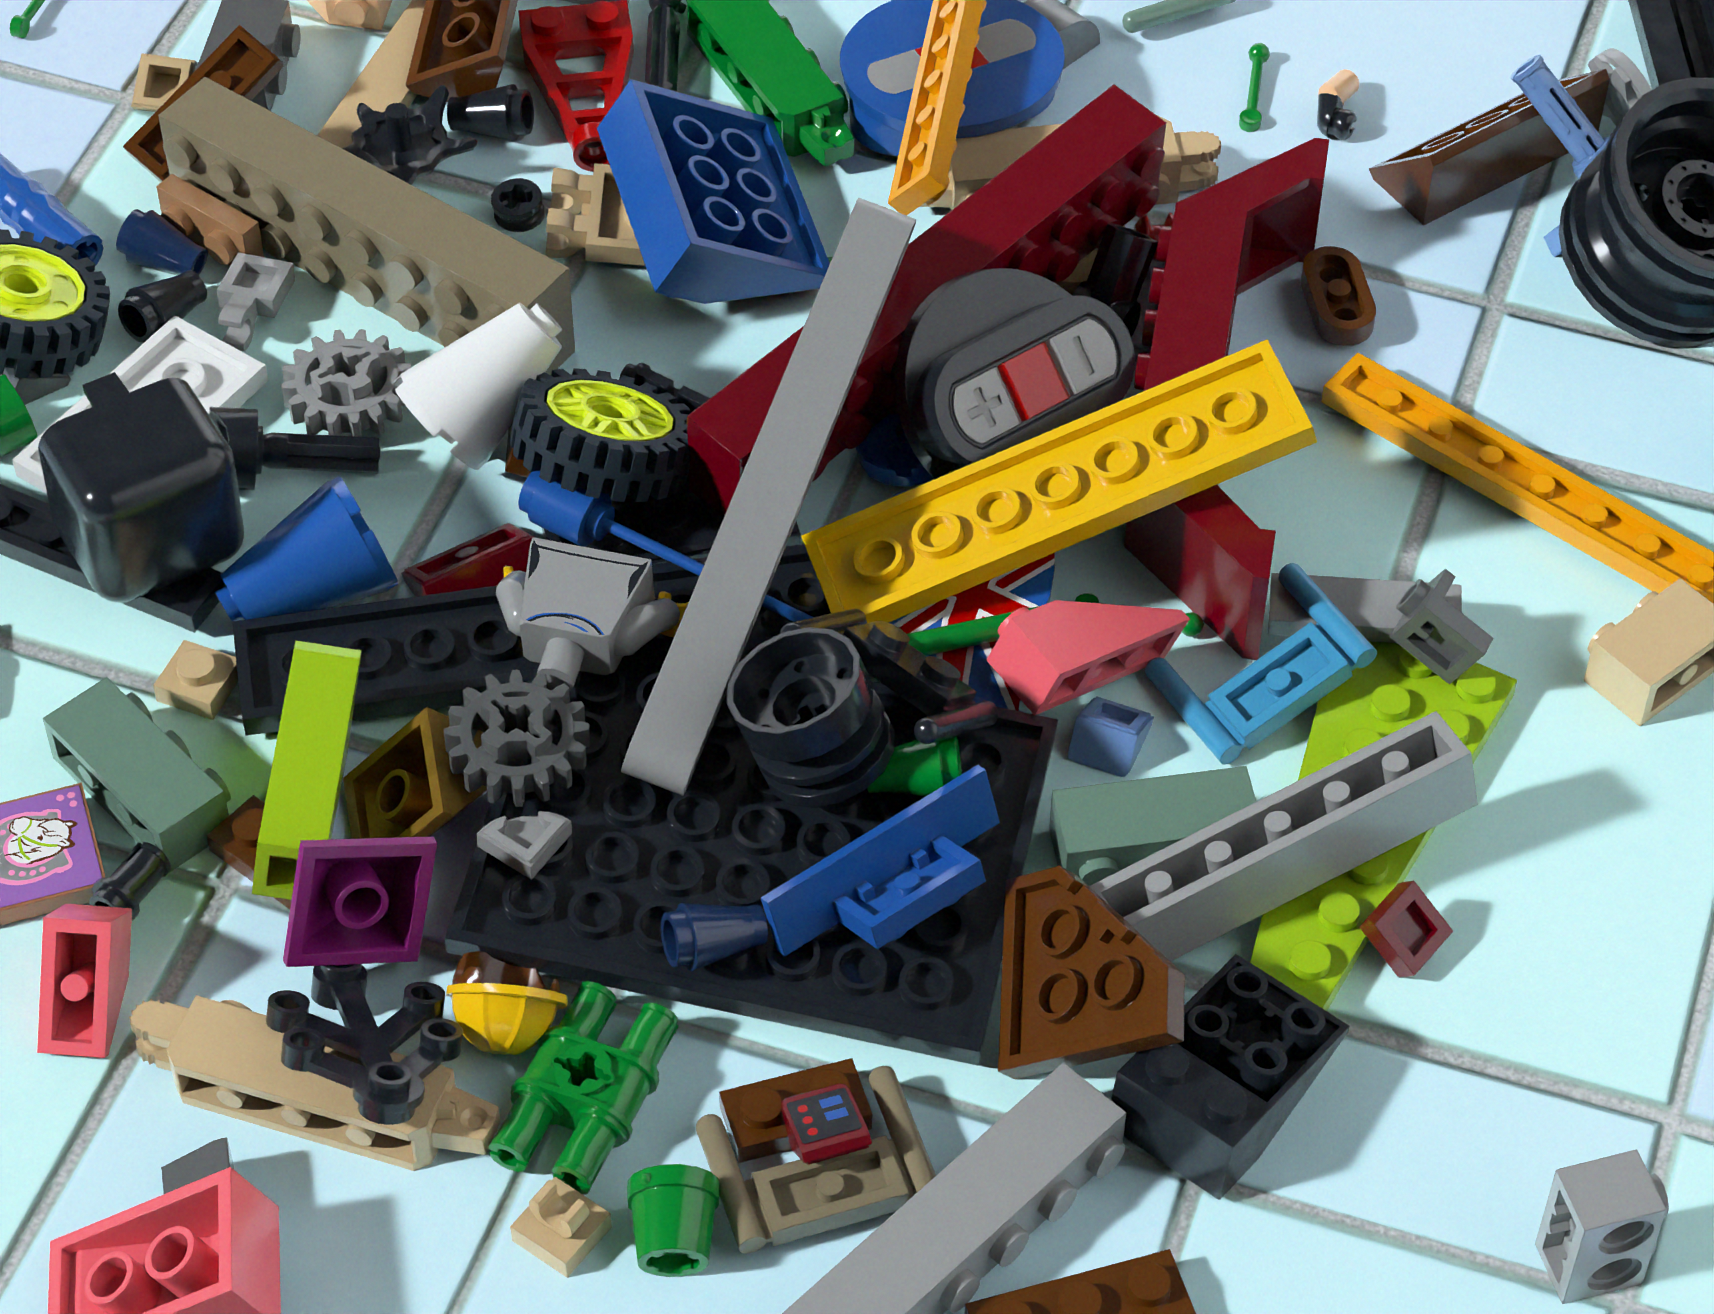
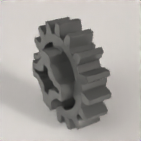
(517, 738)

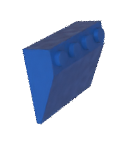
(710, 197)

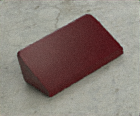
(472, 563)

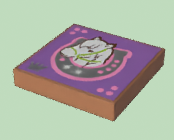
(46, 853)

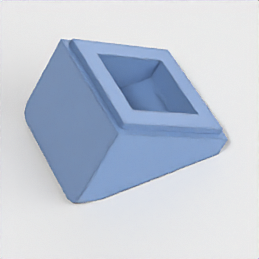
(1109, 736)

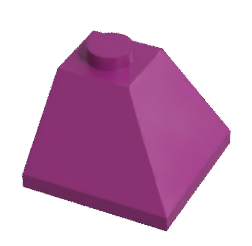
(359, 901)

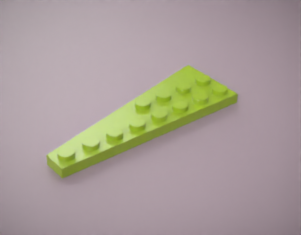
(1317, 935)

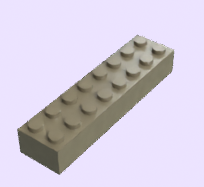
(357, 222)

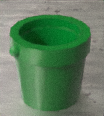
(673, 1218)

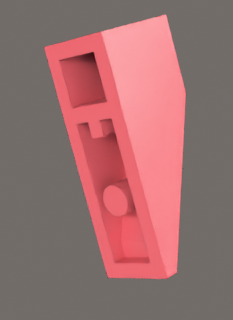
(1078, 647)

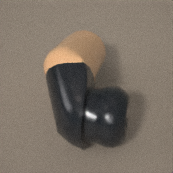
(1331, 97)

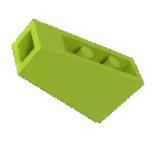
(306, 762)

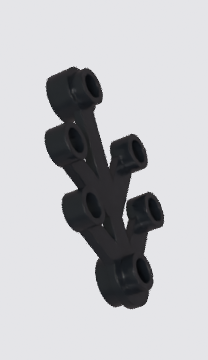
(383, 1088)

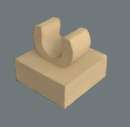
(560, 1226)

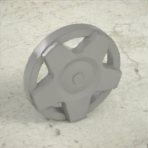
(1625, 83)

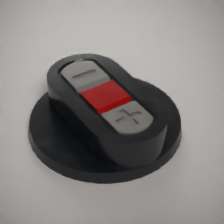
(1003, 363)

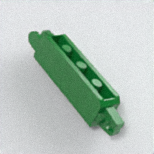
(773, 74)

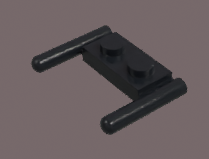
(919, 679)

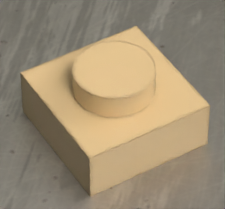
(197, 680)

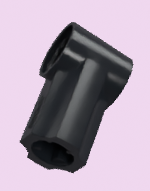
(1120, 272)

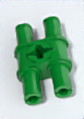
(584, 1087)

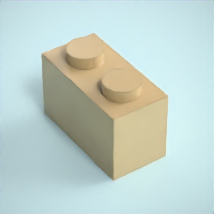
(1654, 652)

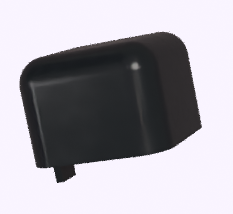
(142, 487)

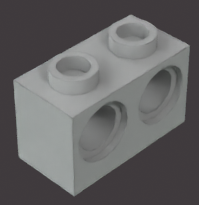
(1601, 1225)

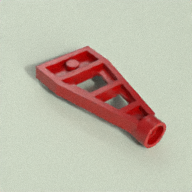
(575, 33)

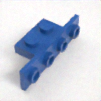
(892, 872)

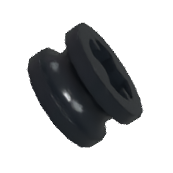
(530, 211)

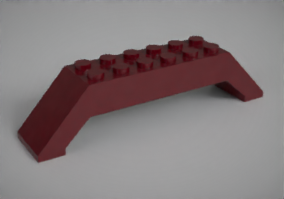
(1213, 253)

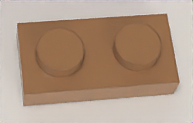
(208, 220)

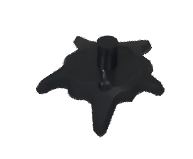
(407, 139)

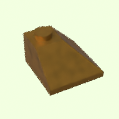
(408, 783)

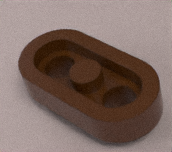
(1338, 296)

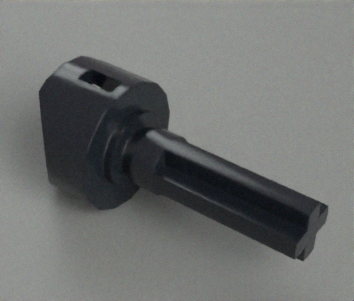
(290, 450)

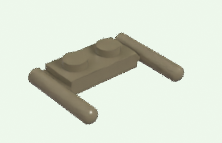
(815, 1198)

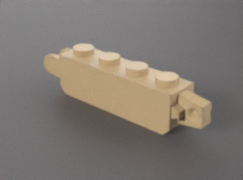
(979, 159)
(233, 1066)

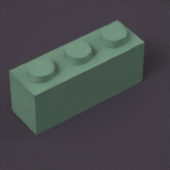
(137, 770)
(1122, 822)

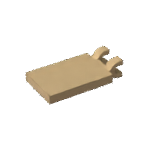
(603, 220)

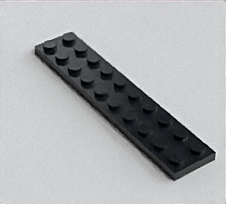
(438, 644)

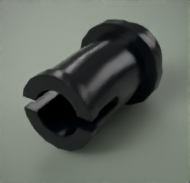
(132, 879)

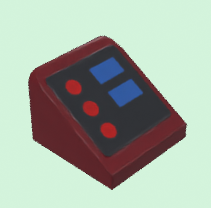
(824, 1124)

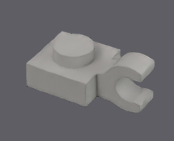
(251, 289)

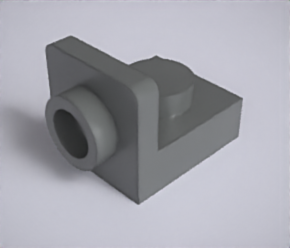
(1437, 630)

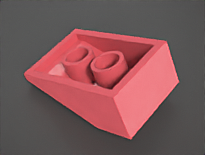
(179, 1253)

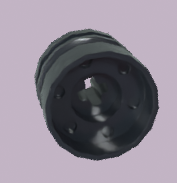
(811, 717)

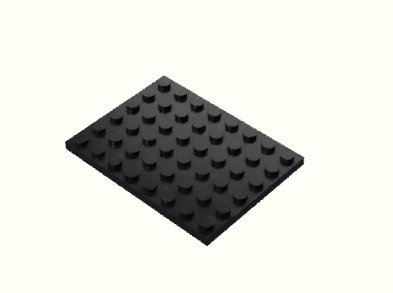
(728, 844)

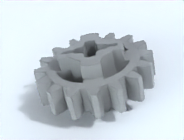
(344, 385)

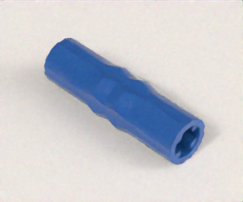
(30, 208)

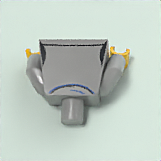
(583, 609)

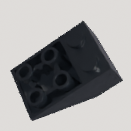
(1233, 1079)

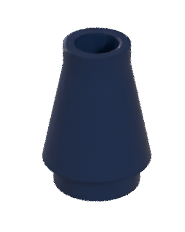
(159, 245)
(707, 933)

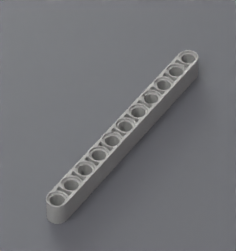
(768, 499)

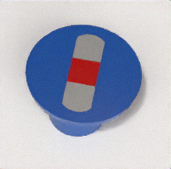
(1011, 79)

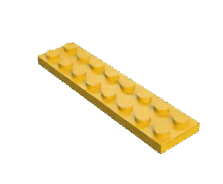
(1061, 487)

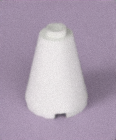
(476, 382)

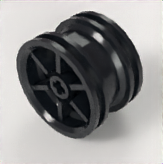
(1644, 219)

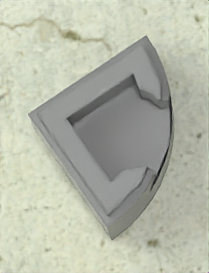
(525, 841)

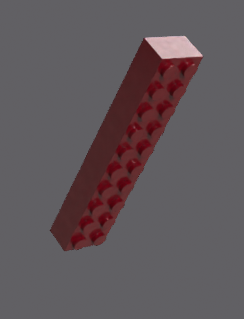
(1030, 218)

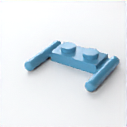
(1277, 683)

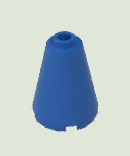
(309, 561)

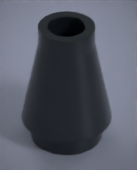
(494, 112)
(154, 304)

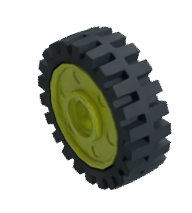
(48, 306)
(602, 435)

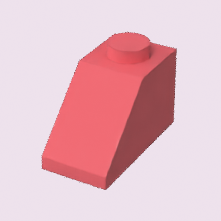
(82, 978)

